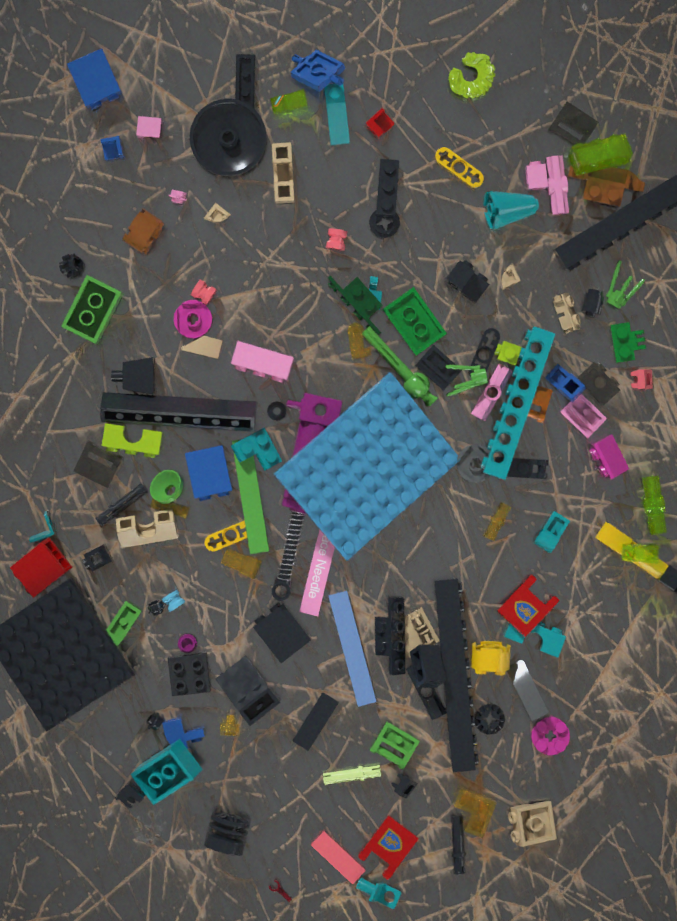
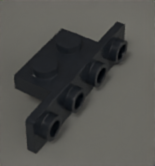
(391, 636)

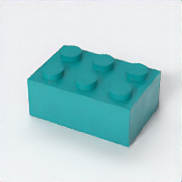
(166, 772)

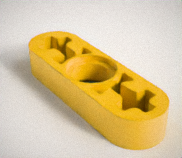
(451, 154)
(215, 536)

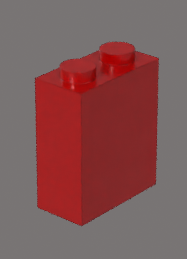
(40, 567)

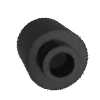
(593, 303)

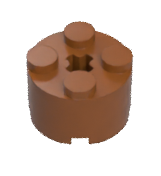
(143, 230)

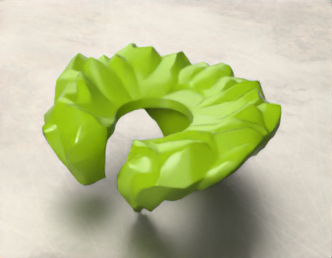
(483, 81)

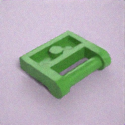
(397, 739)

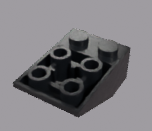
(248, 690)

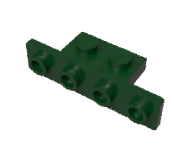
(360, 298)

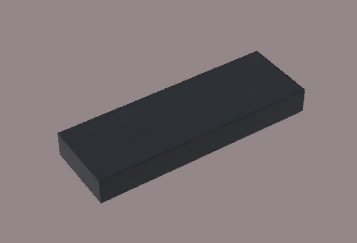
(245, 78)
(315, 721)

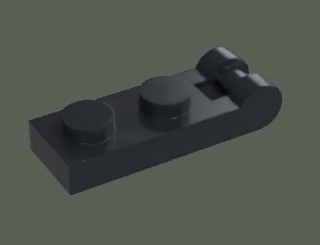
(524, 468)

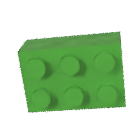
(92, 309)

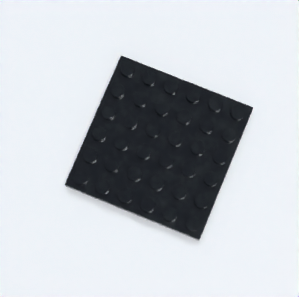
(60, 655)

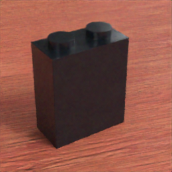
(281, 632)

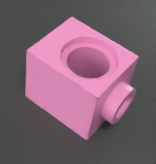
(536, 176)

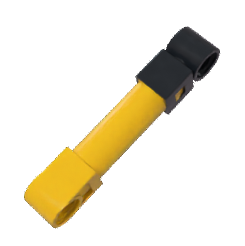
(661, 572)

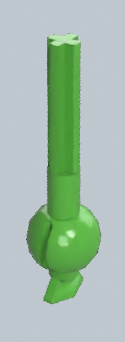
(415, 384)

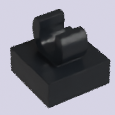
(405, 787)

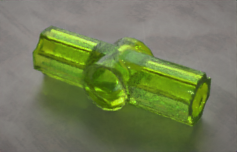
(654, 505)

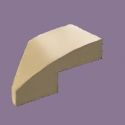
(204, 346)

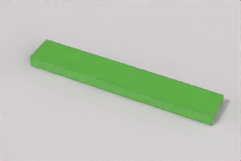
(251, 505)

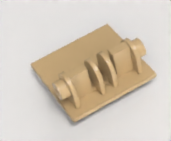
(418, 631)

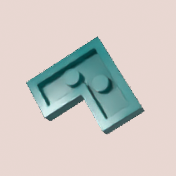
(259, 445)

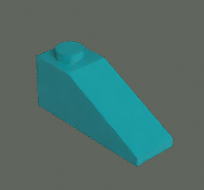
(337, 114)

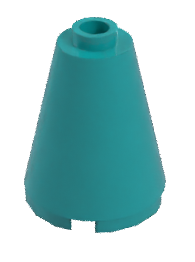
(508, 207)

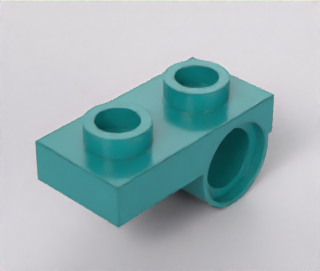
(551, 532)

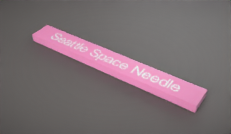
(317, 575)

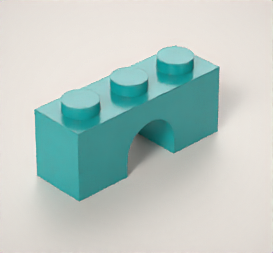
(551, 640)

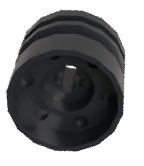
(227, 828)

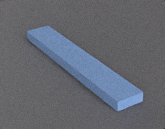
(352, 648)

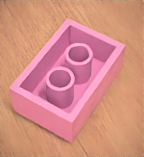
(262, 362)

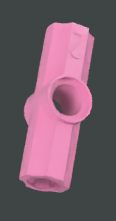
(557, 185)
(498, 381)

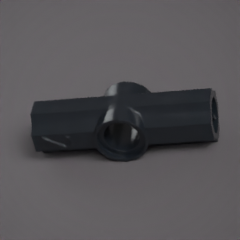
(431, 702)

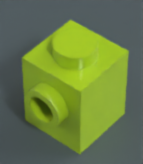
(507, 353)

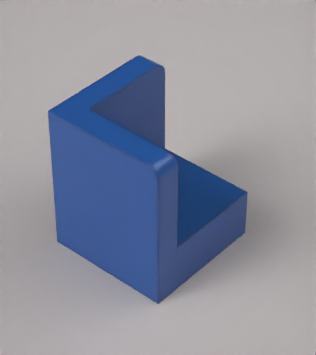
(112, 148)

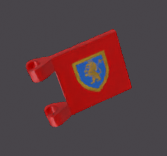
(524, 609)
(391, 844)

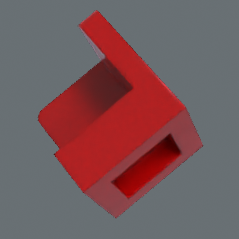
(379, 123)

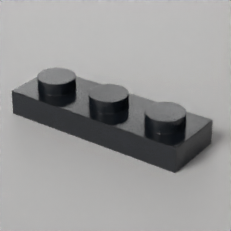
(387, 188)

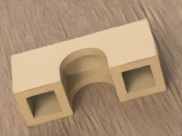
(283, 173)
(132, 533)

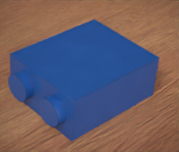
(94, 79)
(209, 472)

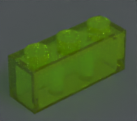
(600, 154)

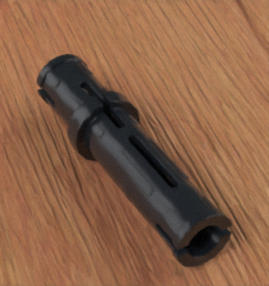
(102, 519)
(458, 845)

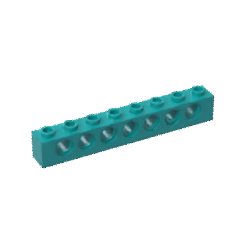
(545, 340)

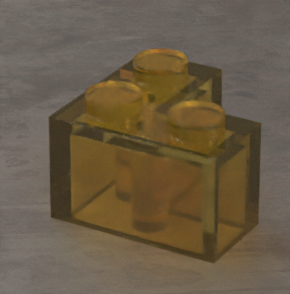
(479, 808)

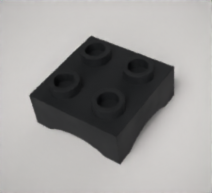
(189, 674)

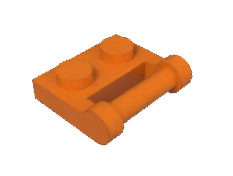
(541, 398)

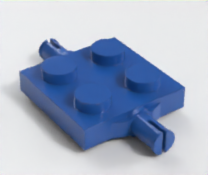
(317, 70)

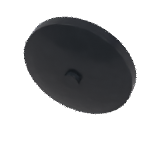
(228, 137)

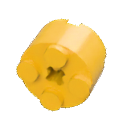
(490, 657)

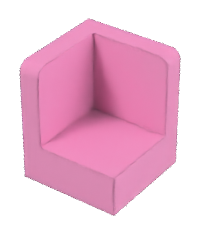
(148, 127)

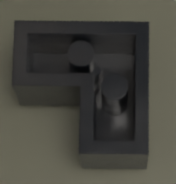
(466, 281)

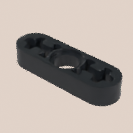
(493, 343)

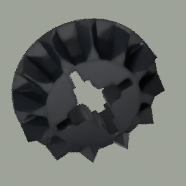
(379, 230)
(483, 712)

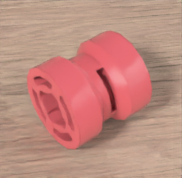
(336, 241)
(203, 292)

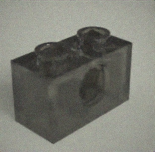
(588, 378)

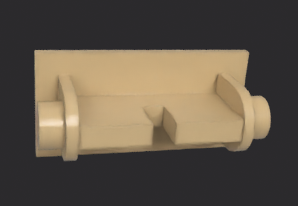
(566, 305)

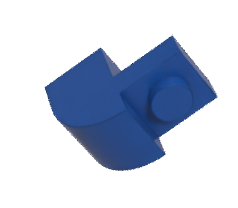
(565, 383)
(175, 730)

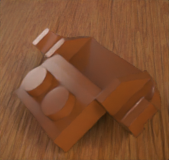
(608, 185)

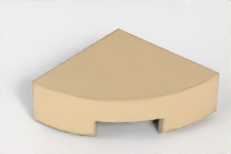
(217, 214)
(509, 277)

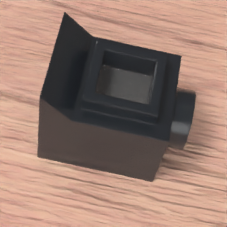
(97, 558)

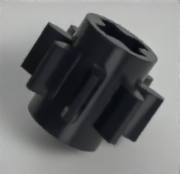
(71, 265)

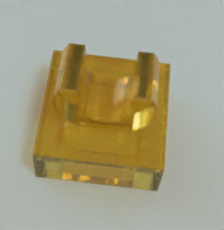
(230, 728)

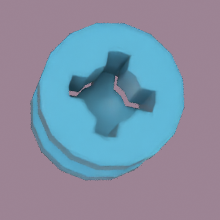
(173, 600)

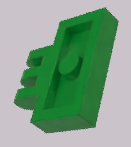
(625, 342)

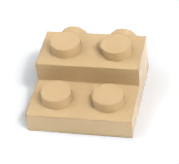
(532, 823)

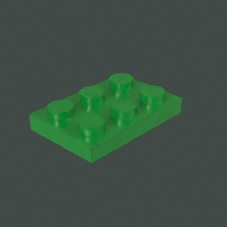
(414, 321)

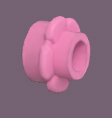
(178, 196)

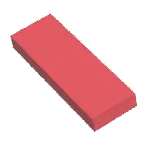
(338, 857)

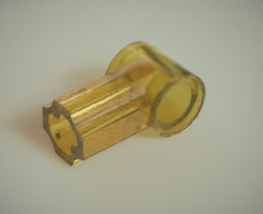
(244, 564)

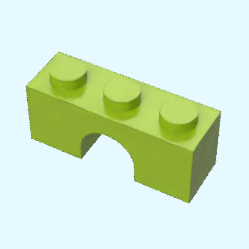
(115, 439)

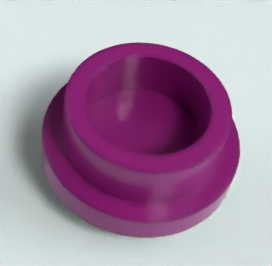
(187, 643)

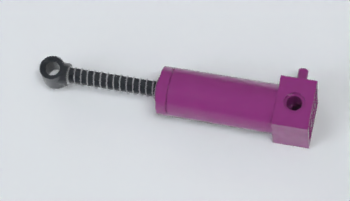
(309, 427)

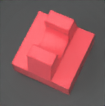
(644, 379)

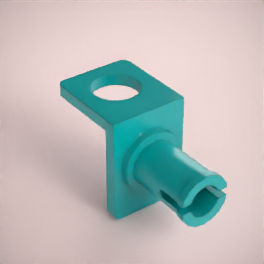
(44, 535)
(378, 892)

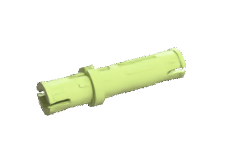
(353, 774)

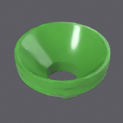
(161, 485)

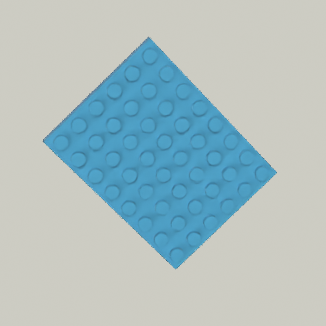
(367, 466)

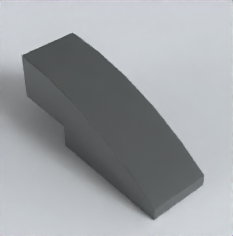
(527, 690)

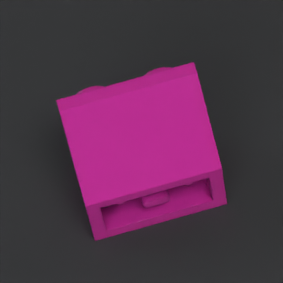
(609, 457)

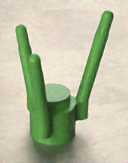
(617, 298)
(478, 378)

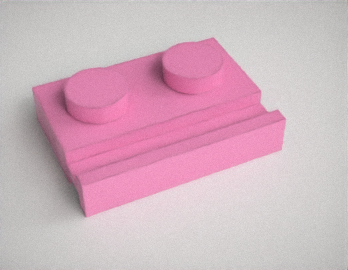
(583, 415)

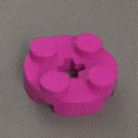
(184, 312)
(543, 727)

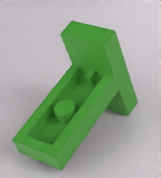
(123, 622)

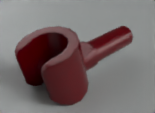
(280, 891)

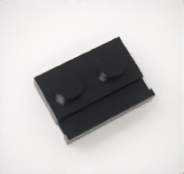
(433, 366)

